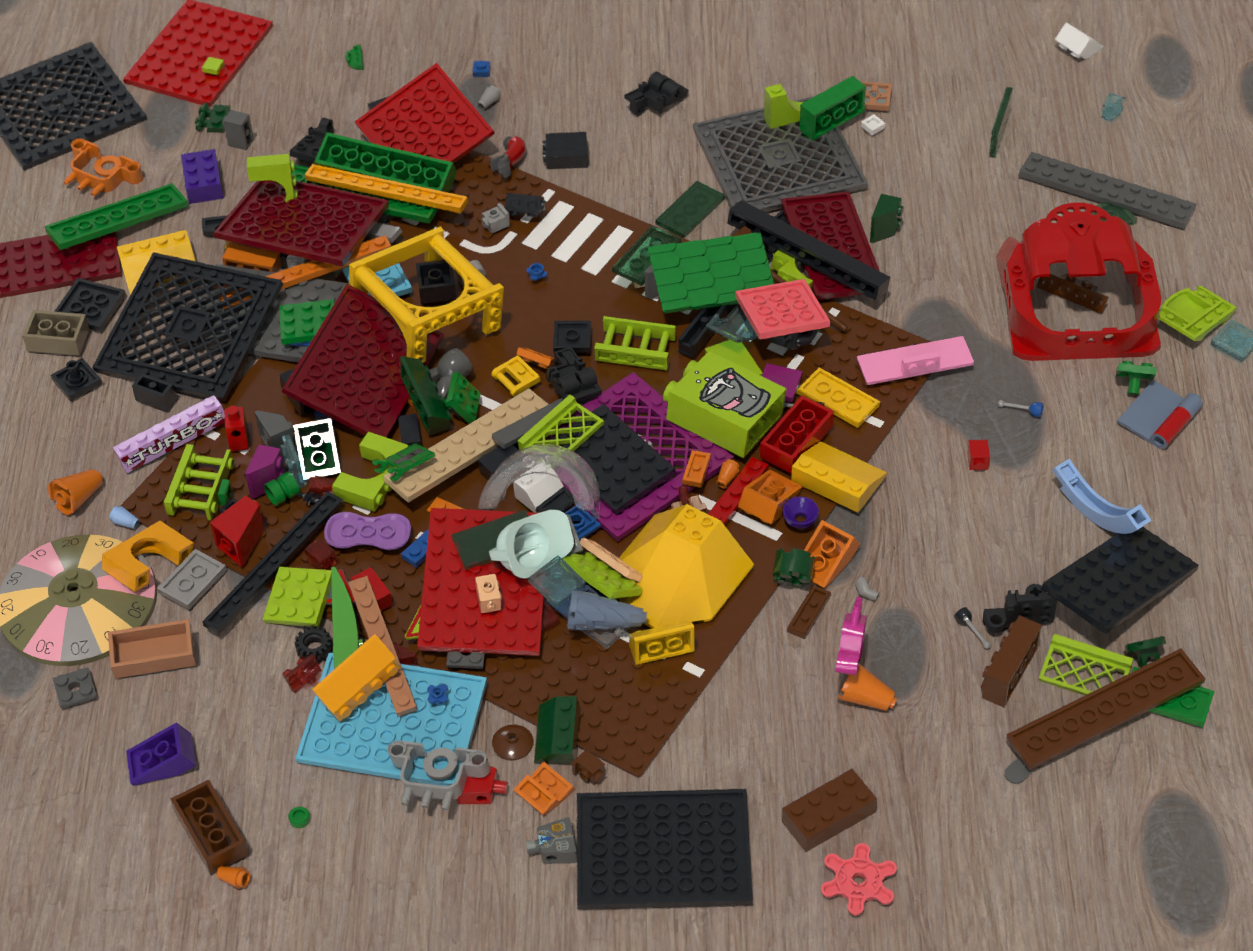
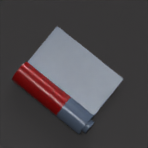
(1159, 414)

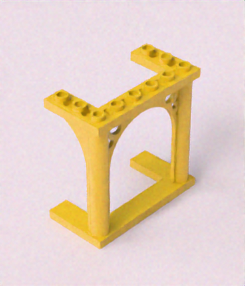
(415, 328)

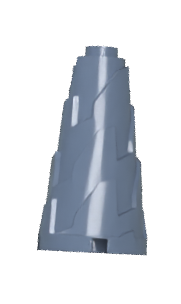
(592, 612)

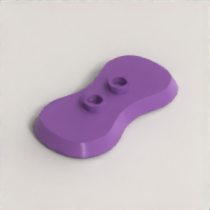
(352, 530)

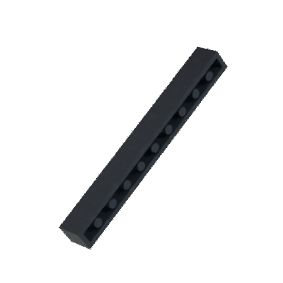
(810, 250)

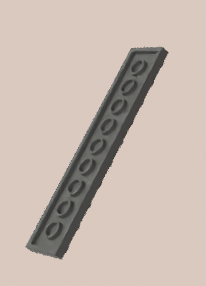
(1107, 189)

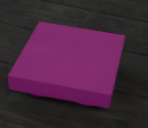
(785, 377)

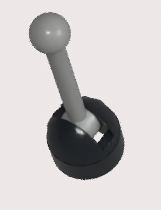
(964, 617)

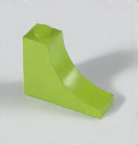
(778, 108)

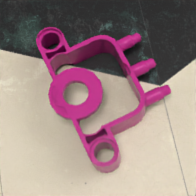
(852, 640)

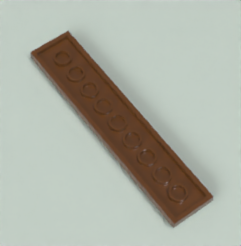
(1105, 708)

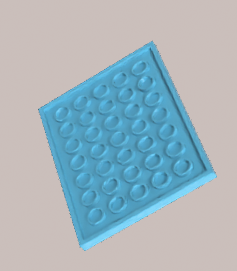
(364, 736)

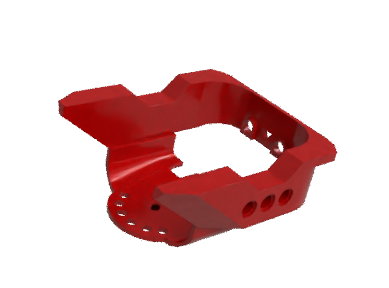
(1083, 245)

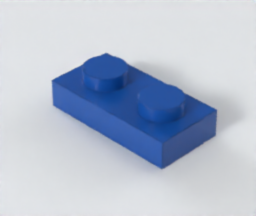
(416, 552)

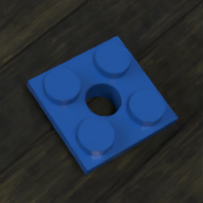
(587, 524)

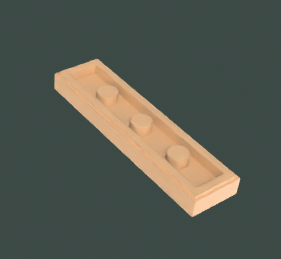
(611, 559)

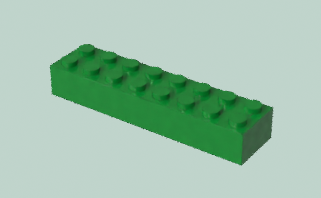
(385, 163)

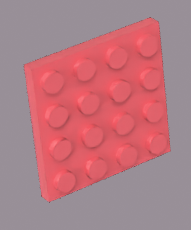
(782, 309)

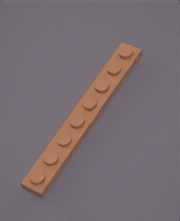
(374, 624)

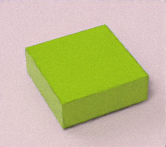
(213, 65)

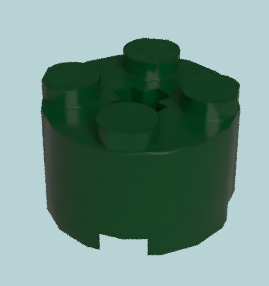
(793, 567)

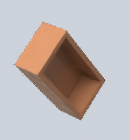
(151, 648)

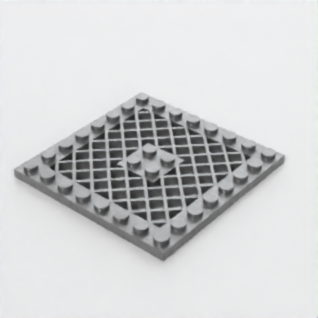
(777, 156)

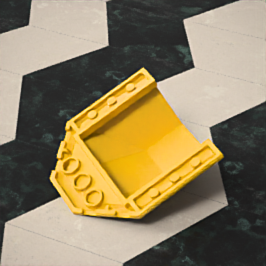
(686, 566)

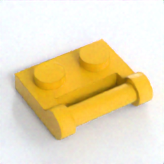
(520, 372)

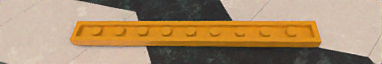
(386, 188)

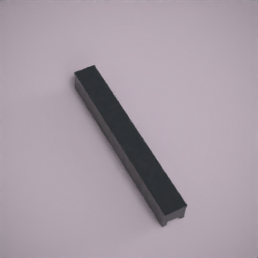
(697, 334)

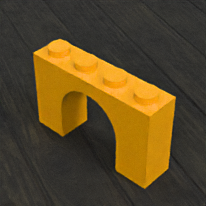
(158, 539)

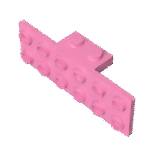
(915, 360)

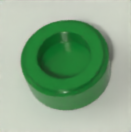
(299, 817)

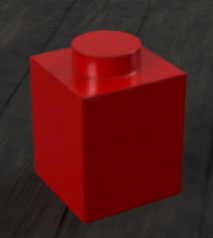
(978, 454)

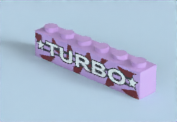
(170, 434)

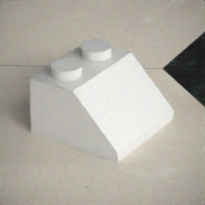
(1077, 41)
(535, 489)

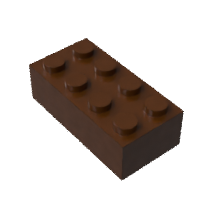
(1010, 661)
(829, 810)
(209, 826)

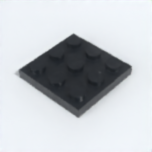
(94, 300)

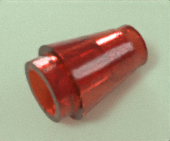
(320, 484)

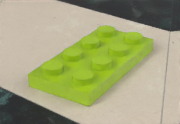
(602, 576)

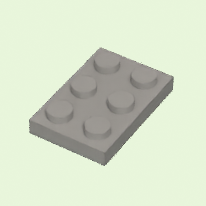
(192, 579)

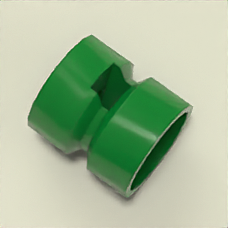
(284, 487)

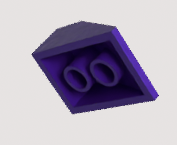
(161, 755)

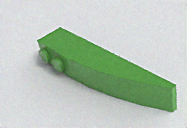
(345, 628)

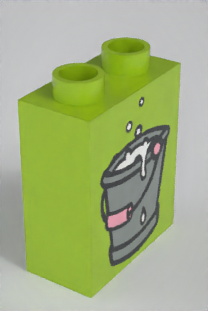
(724, 403)

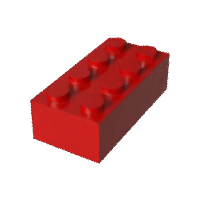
(796, 432)

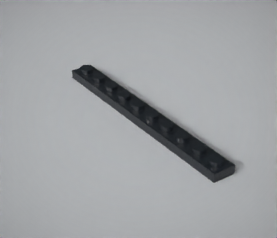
(269, 565)

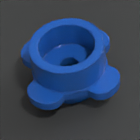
(536, 271)
(437, 699)

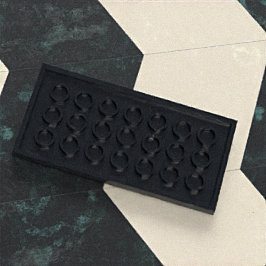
(1119, 578)

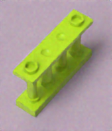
(635, 356)
(185, 472)

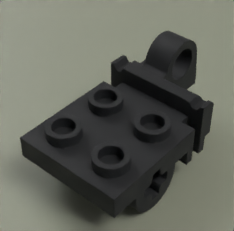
(655, 94)
(309, 145)
(572, 377)
(1033, 605)

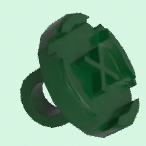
(1146, 649)

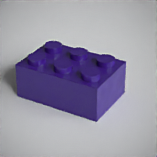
(202, 176)

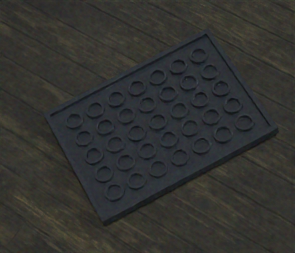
(663, 849)

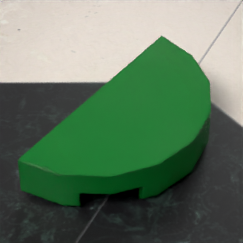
(354, 58)

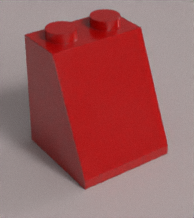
(238, 530)

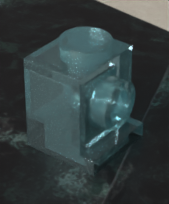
(1112, 106)

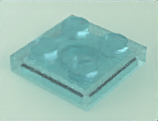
(1234, 340)
(291, 460)
(556, 581)

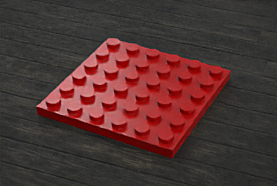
(427, 119)

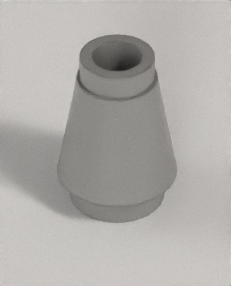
(489, 96)

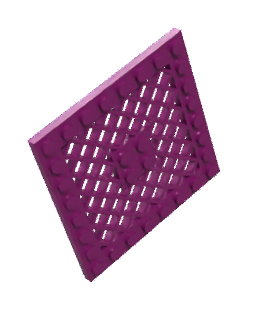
(637, 391)

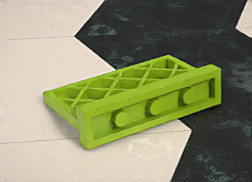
(559, 415)
(1086, 653)

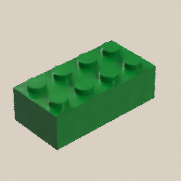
(832, 108)

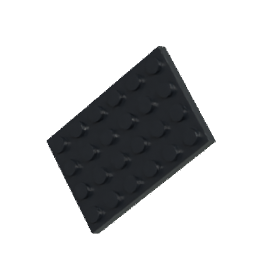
(620, 460)

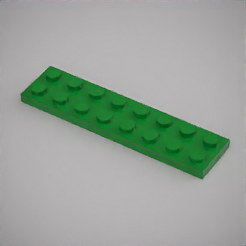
(116, 216)

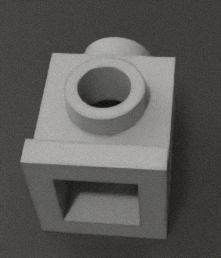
(495, 218)

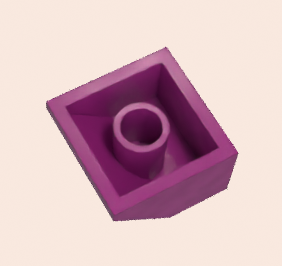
(265, 465)

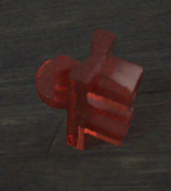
(303, 673)

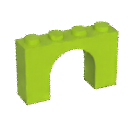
(274, 168)
(372, 491)

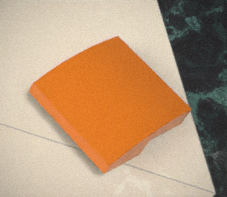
(544, 789)

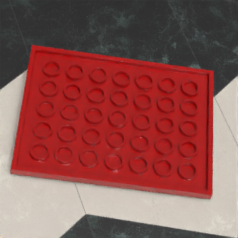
(194, 33)
(450, 601)

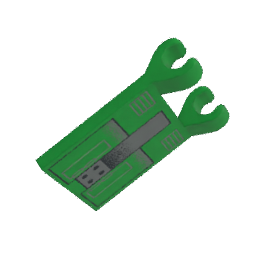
(403, 460)

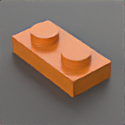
(531, 355)
(696, 468)

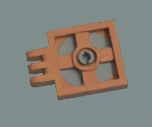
(877, 96)

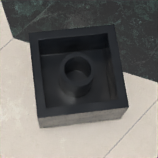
(435, 281)

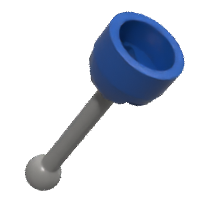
(1035, 408)

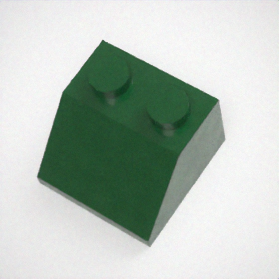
(886, 218)

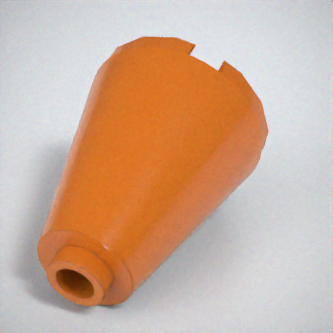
(74, 490)
(867, 690)

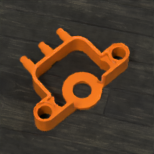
(124, 169)

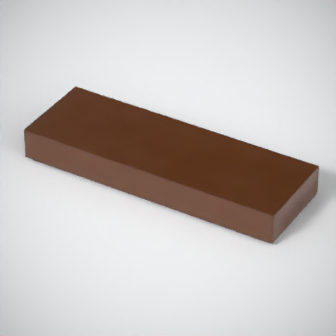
(809, 612)

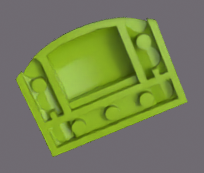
(1195, 312)

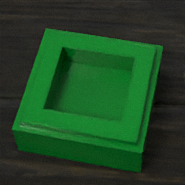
(225, 492)

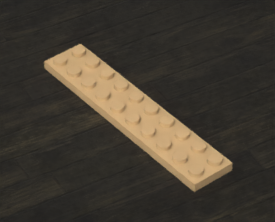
(463, 447)

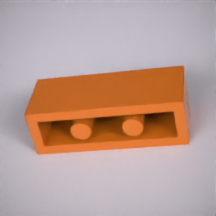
(252, 258)

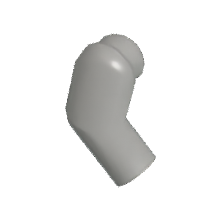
(864, 590)

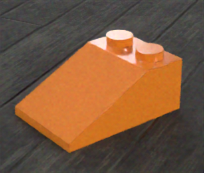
(768, 495)
(832, 552)

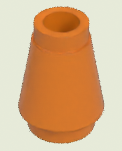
(727, 473)
(235, 876)

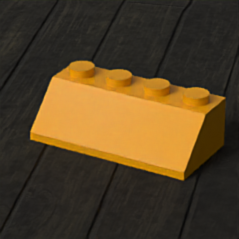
(357, 678)

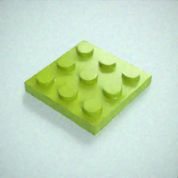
(298, 597)

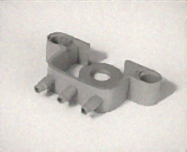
(410, 750)

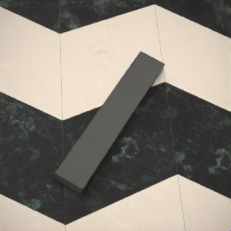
(512, 433)

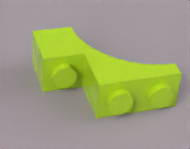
(787, 268)

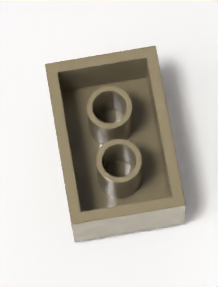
(56, 332)

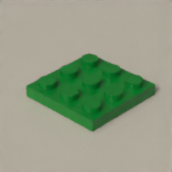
(302, 320)

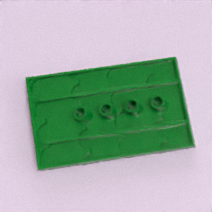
(709, 271)

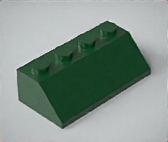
(424, 395)

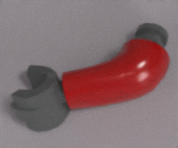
(515, 152)

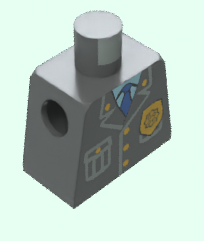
(554, 843)

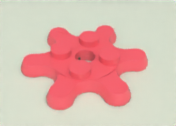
(858, 866)

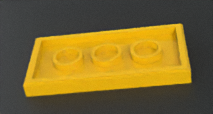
(842, 398)

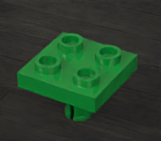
(1135, 374)
(462, 397)

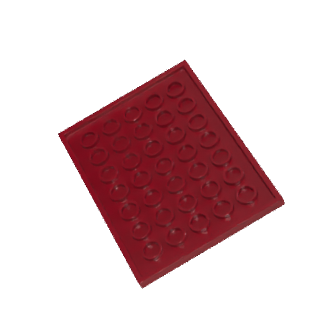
(317, 225)
(355, 365)

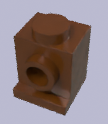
(589, 767)

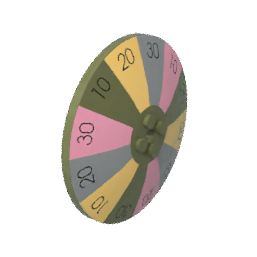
(64, 626)

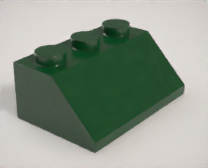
(557, 731)

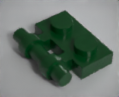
(216, 116)

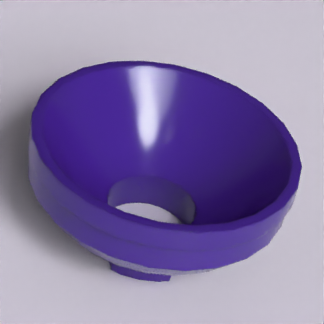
(800, 507)

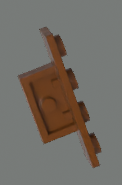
(1074, 290)

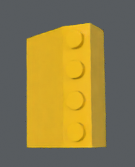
(137, 254)
(837, 476)

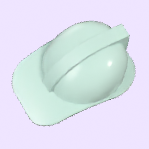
(533, 542)

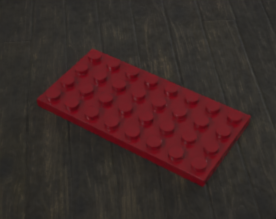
(835, 222)
(40, 265)

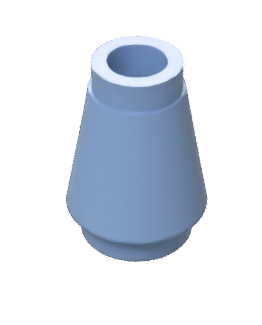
(123, 517)

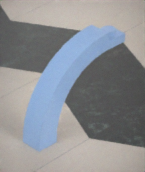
(1094, 506)

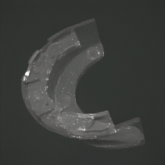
(548, 460)

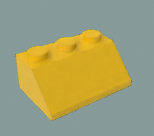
(662, 642)

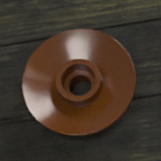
(515, 748)

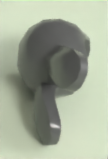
(449, 363)

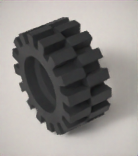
(310, 636)

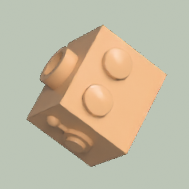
(488, 593)

